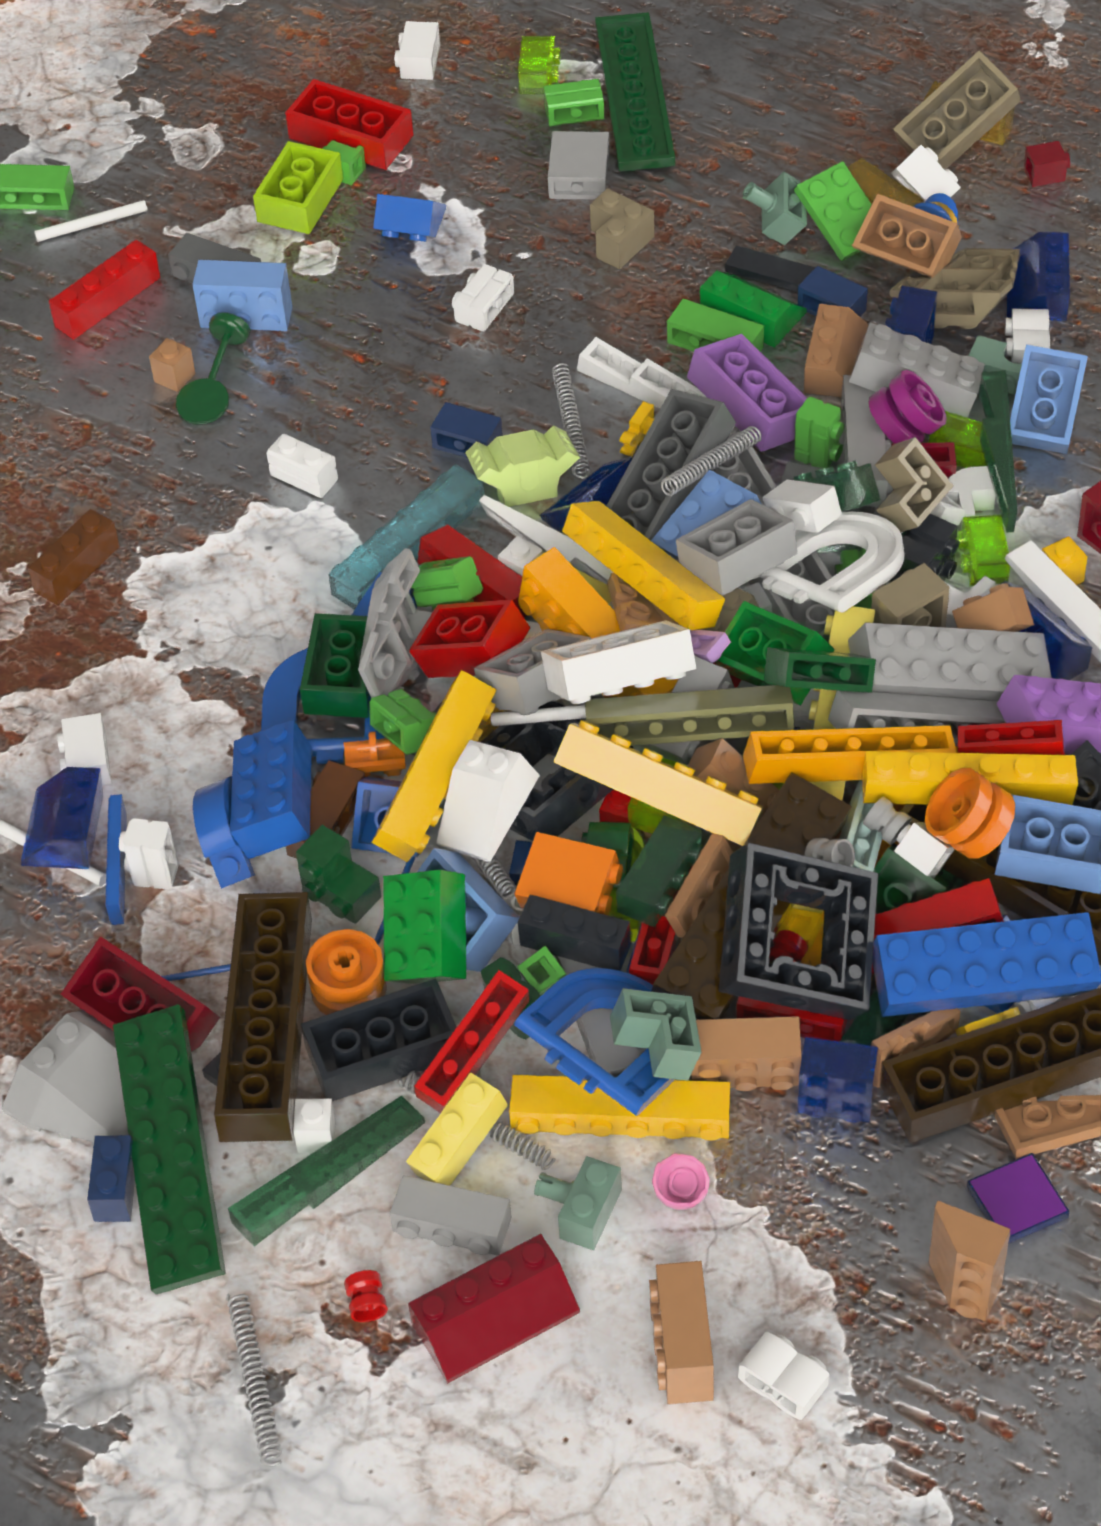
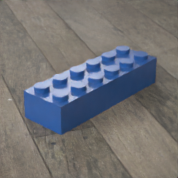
(985, 964)

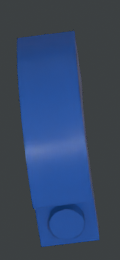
(212, 826)

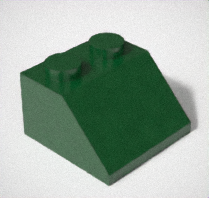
(903, 883)

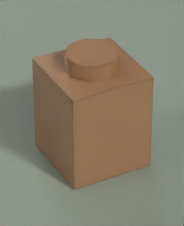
(172, 365)

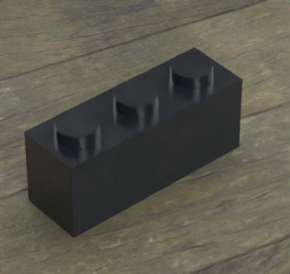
(574, 933)

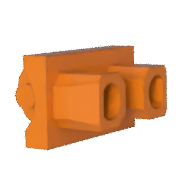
(374, 756)

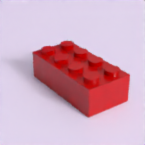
(353, 119)

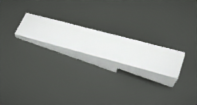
(644, 381)
(545, 538)
(1058, 593)

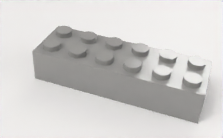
(949, 659)

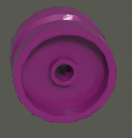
(907, 408)

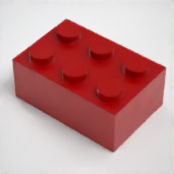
(466, 636)

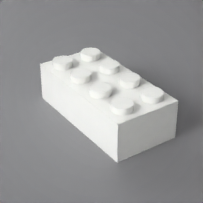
(619, 661)

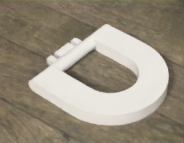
(875, 568)

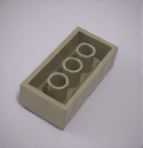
(959, 111)

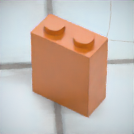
(569, 873)

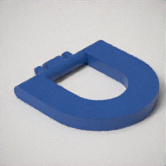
(282, 702)
(565, 1004)

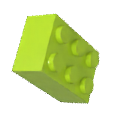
(298, 187)

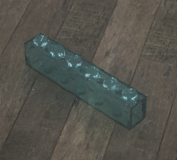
(444, 502)

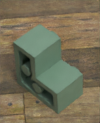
(662, 1025)

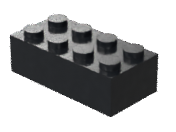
(378, 1039)

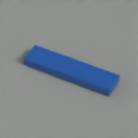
(115, 860)

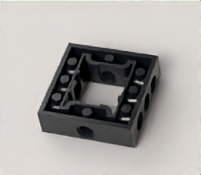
(565, 792)
(847, 897)

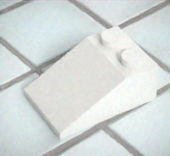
(484, 799)

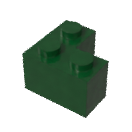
(334, 878)

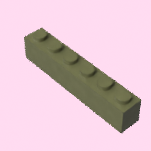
(693, 714)

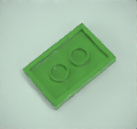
(836, 207)

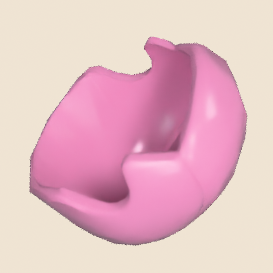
(680, 1181)

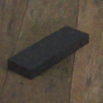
(767, 268)

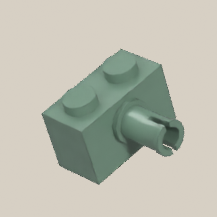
(781, 208)
(586, 1200)

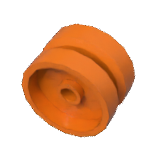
(970, 813)
(345, 970)

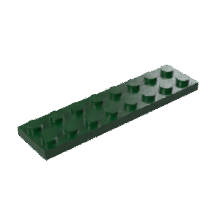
(634, 92)
(168, 1150)

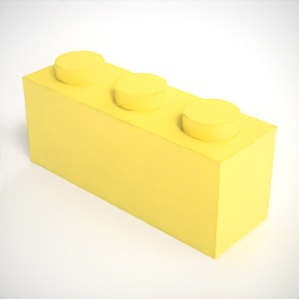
(457, 1131)

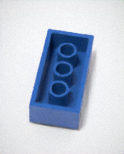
(271, 789)

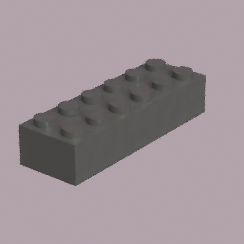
(679, 434)

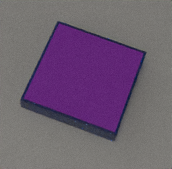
(1018, 1197)

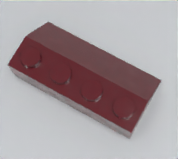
(120, 988)
(493, 1308)

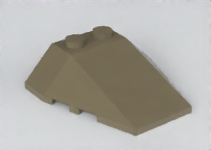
(968, 285)

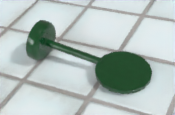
(207, 398)

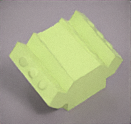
(524, 464)

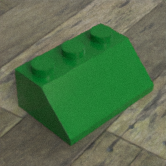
(753, 303)

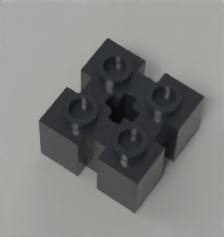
(931, 544)

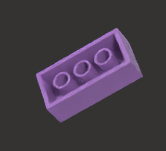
(749, 387)
(1056, 699)

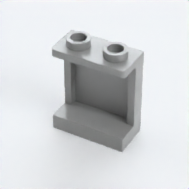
(578, 164)

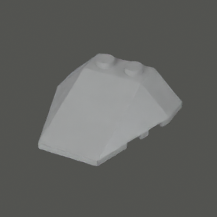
(392, 628)
(70, 1082)

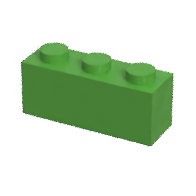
(35, 187)
(699, 325)

